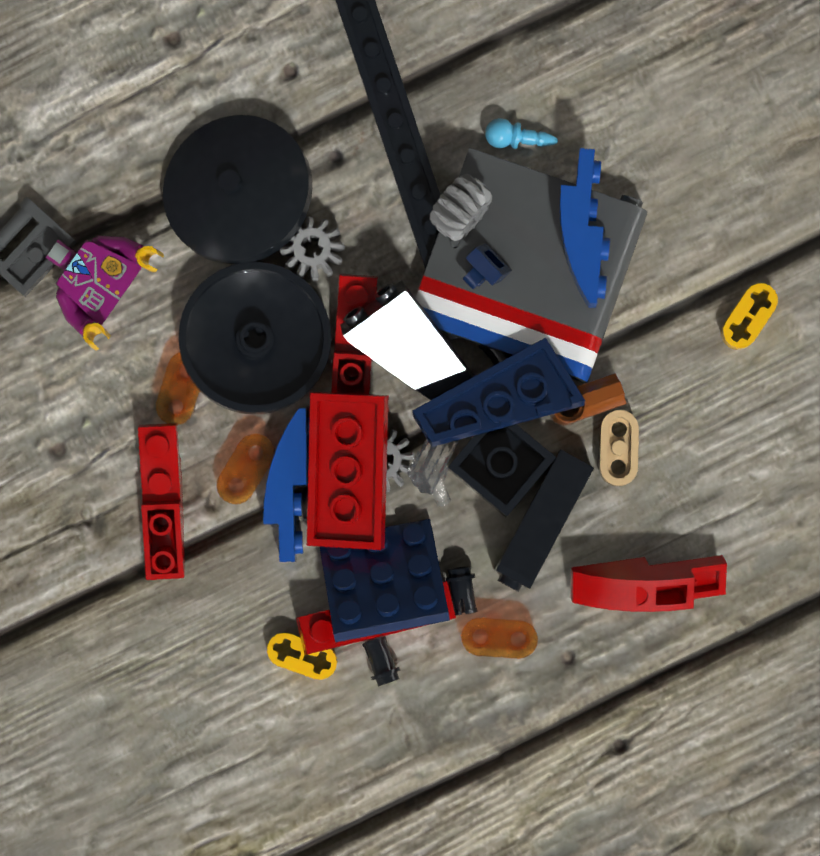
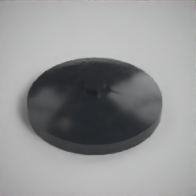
(237, 189)
(254, 338)

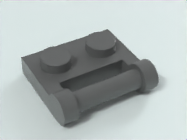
(27, 263)

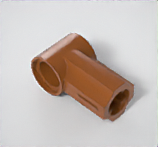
(599, 397)

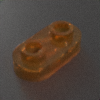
(176, 388)
(246, 469)
(499, 638)

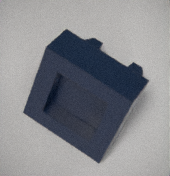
(486, 267)

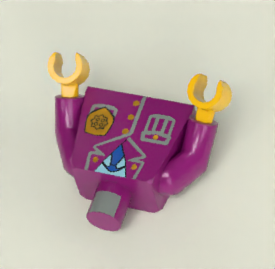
(96, 279)

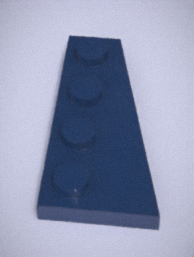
(507, 394)

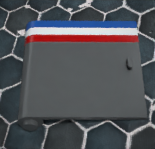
(539, 292)

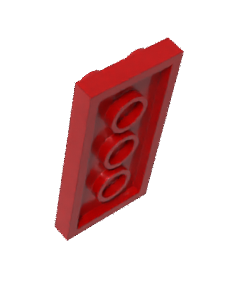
(347, 470)

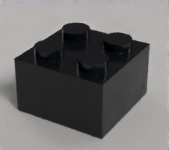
(502, 466)

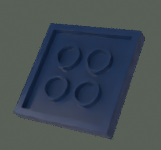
(385, 587)

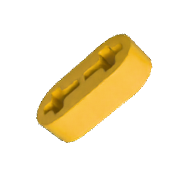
(756, 322)
(298, 664)

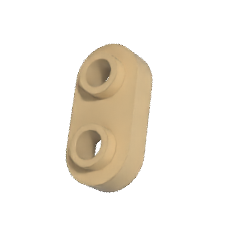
(619, 448)

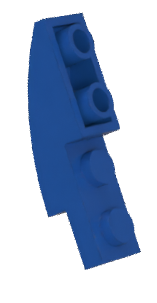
(582, 243)
(286, 471)

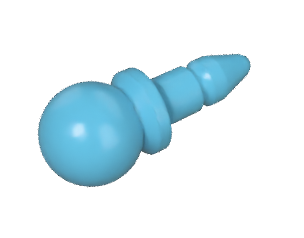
(502, 133)

